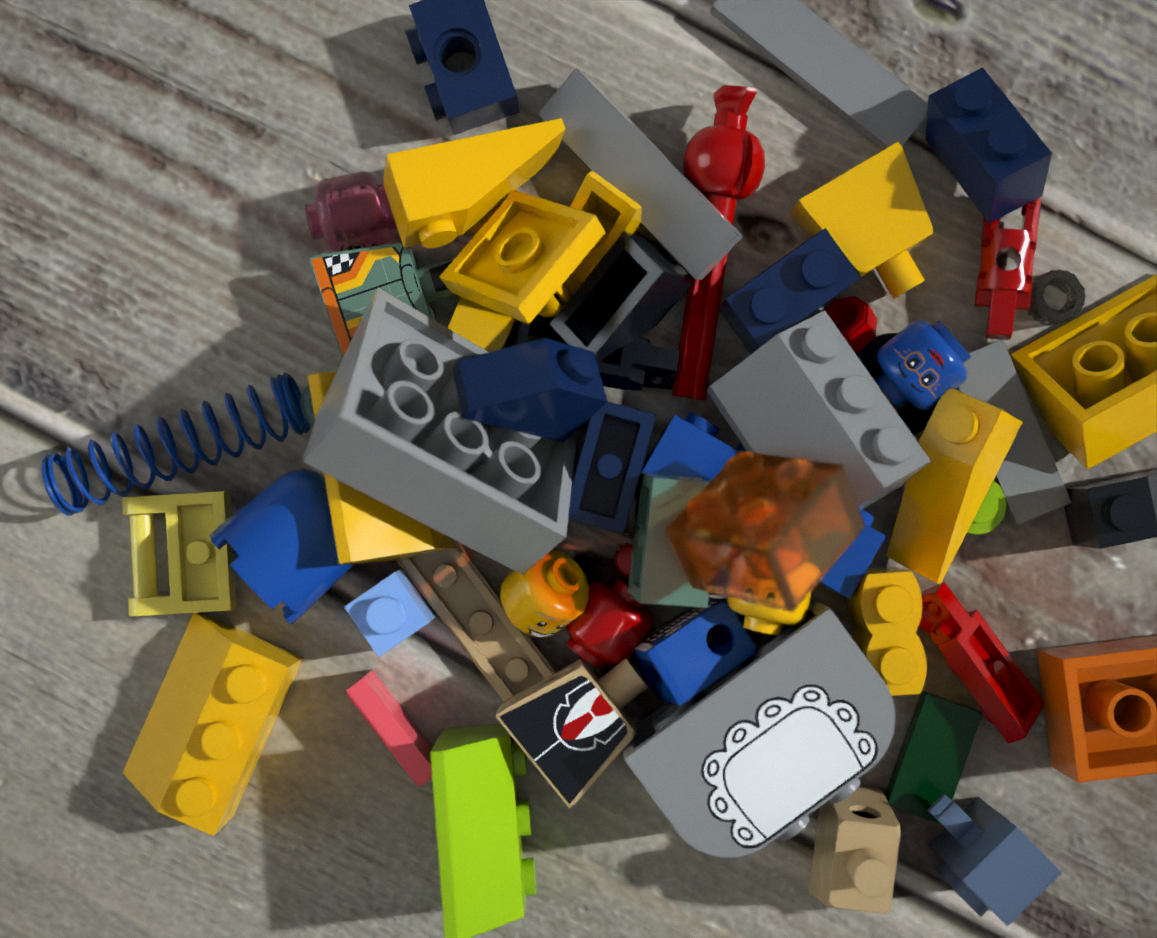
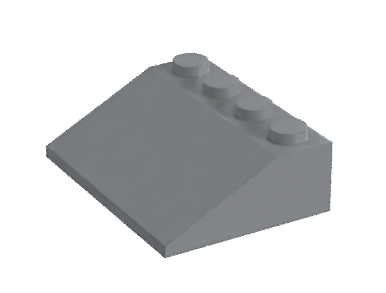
(401, 439)

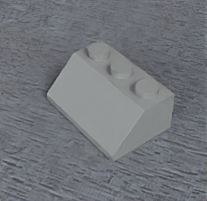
(819, 403)

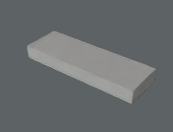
(1028, 471)

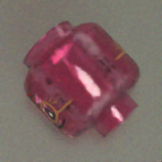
(350, 212)

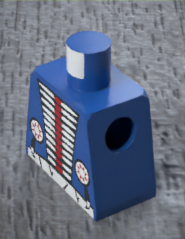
(677, 656)

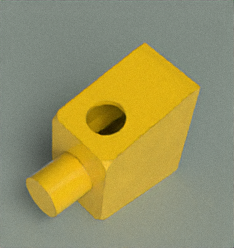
(872, 217)

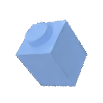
(390, 612)

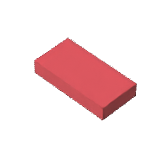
(393, 726)

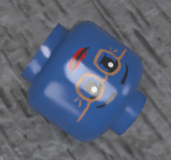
(921, 364)

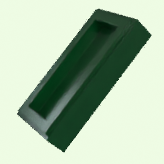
(932, 754)

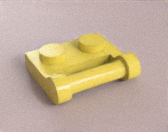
(197, 569)

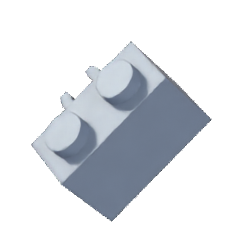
(989, 859)

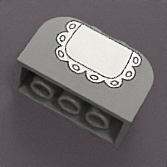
(767, 739)

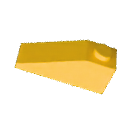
(455, 183)
(939, 503)

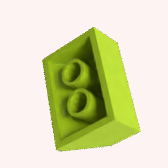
(481, 829)

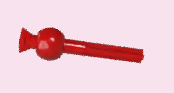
(726, 168)

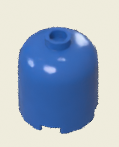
(285, 543)

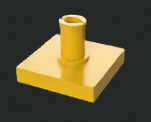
(523, 257)

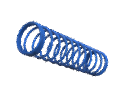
(285, 392)

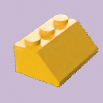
(1098, 376)
(364, 526)
(210, 722)

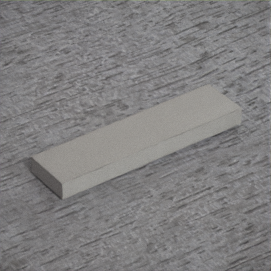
(827, 67)
(629, 161)

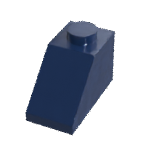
(531, 388)

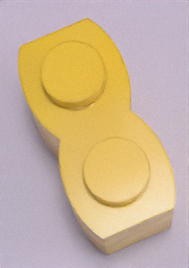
(887, 616)

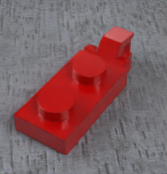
(981, 663)

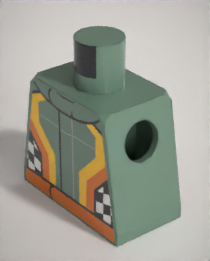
(353, 275)

